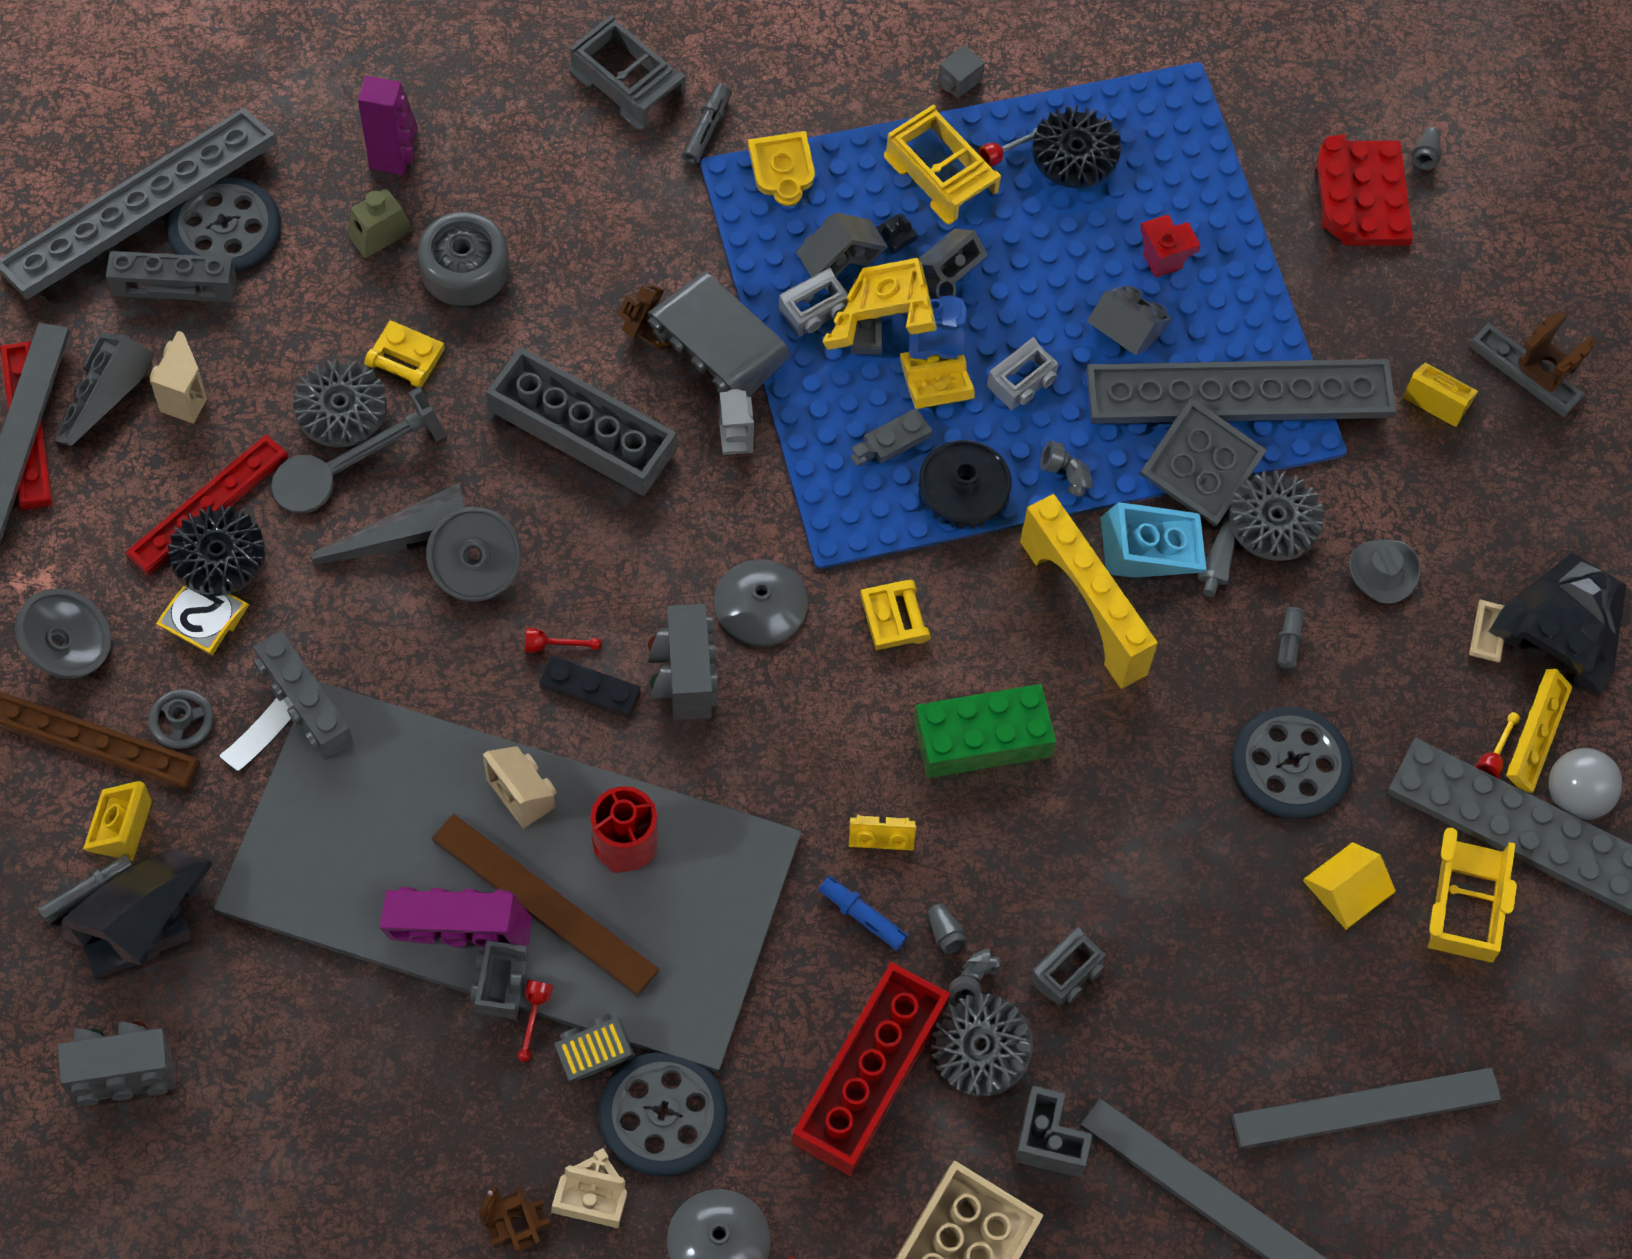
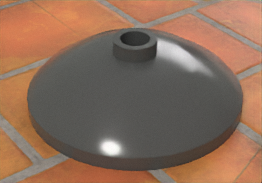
(756, 618)
(70, 621)
(714, 1210)

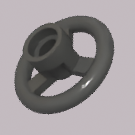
(173, 705)

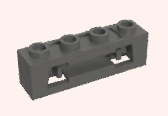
(171, 276)

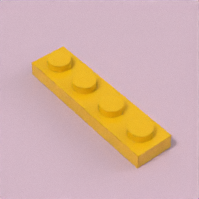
(1539, 730)

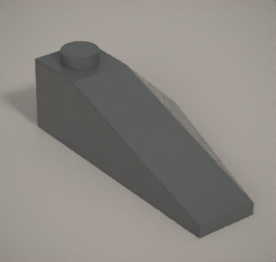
(112, 371)

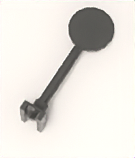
(307, 482)

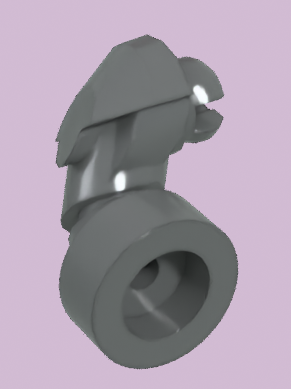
(1056, 457)
(974, 970)

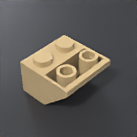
(178, 381)

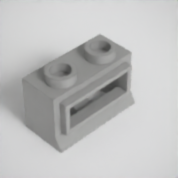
(814, 317)
(1025, 390)
(736, 422)

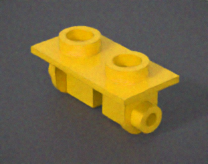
(894, 834)

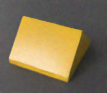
(1439, 394)
(119, 820)
(1351, 883)

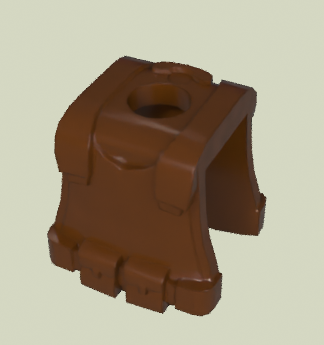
(1540, 348)

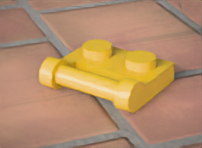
(409, 347)
(885, 618)

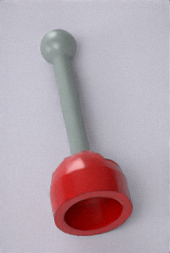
(993, 153)

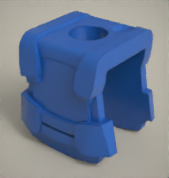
(949, 336)

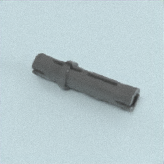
(711, 114)
(78, 893)

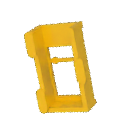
(956, 190)
(1480, 863)

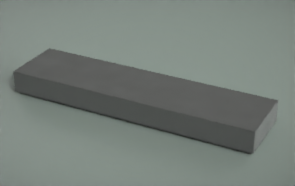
(1505, 354)

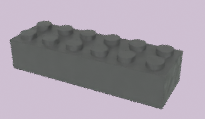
(581, 421)

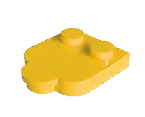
(782, 166)

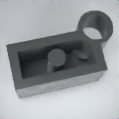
(951, 260)

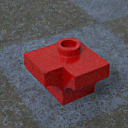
(1167, 245)

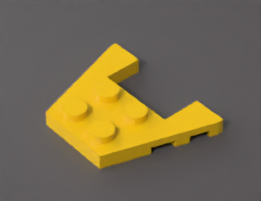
(884, 292)

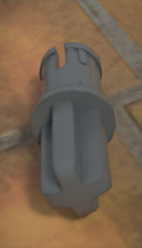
(1290, 637)

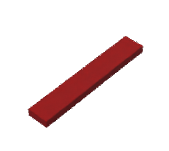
(35, 483)
(222, 490)

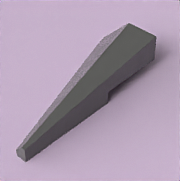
(395, 531)

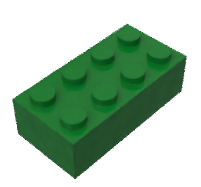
(984, 730)

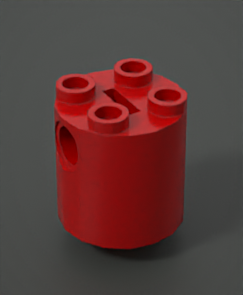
(624, 829)

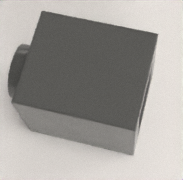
(960, 71)

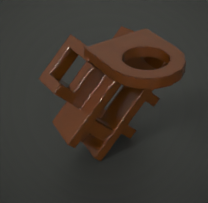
(635, 313)
(513, 1225)

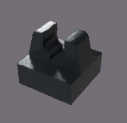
(897, 233)

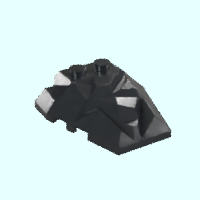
(1572, 616)

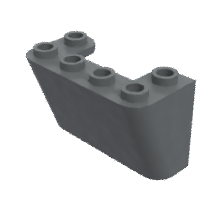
(719, 335)

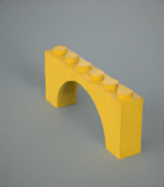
(1126, 640)

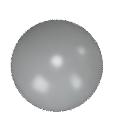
(1585, 783)

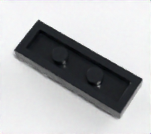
(590, 687)

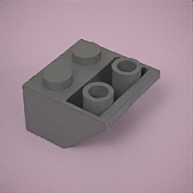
(1129, 318)

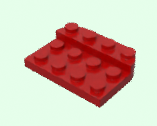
(1364, 192)

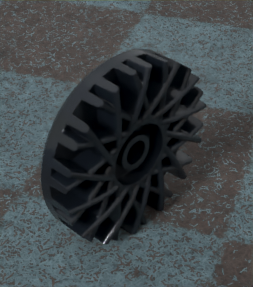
(1076, 148)
(964, 483)
(217, 551)

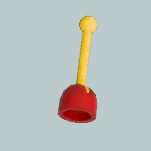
(1492, 761)

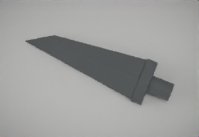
(1219, 560)

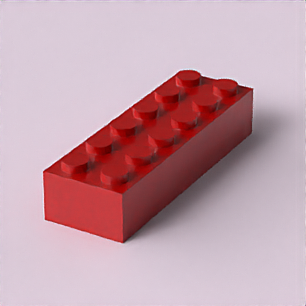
(870, 1069)

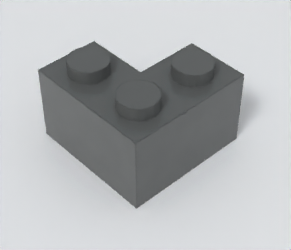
(840, 242)
(1045, 1142)

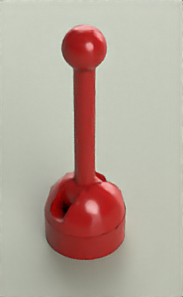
(537, 641)
(537, 994)

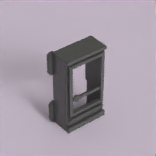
(641, 96)

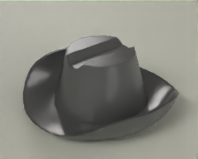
(1385, 569)

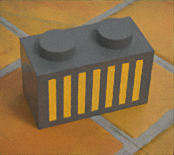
(594, 1048)

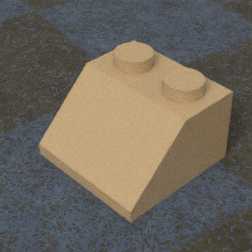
(518, 784)

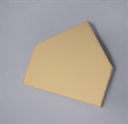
(591, 1192)

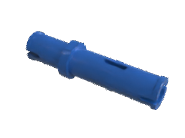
(866, 915)

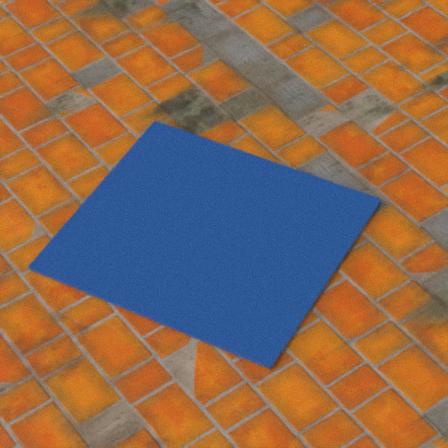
(1042, 278)

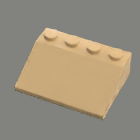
(970, 1221)

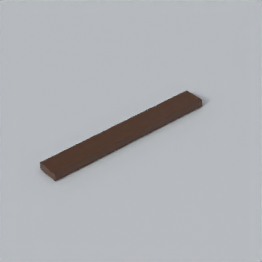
(97, 742)
(546, 905)

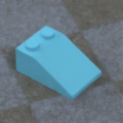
(1152, 541)

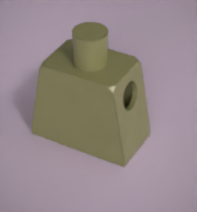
(377, 222)

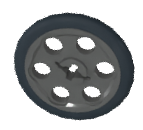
(231, 191)
(1291, 802)
(676, 1156)

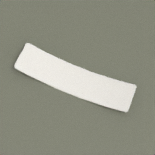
(257, 735)

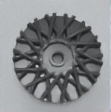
(340, 404)
(1276, 516)
(450, 560)
(961, 1042)

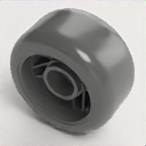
(463, 259)

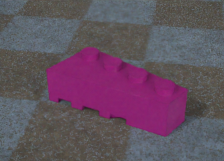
(387, 125)
(455, 917)

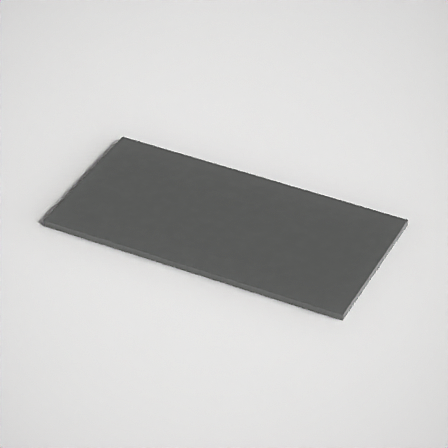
(365, 823)

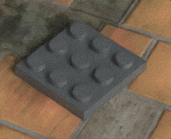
(1202, 461)

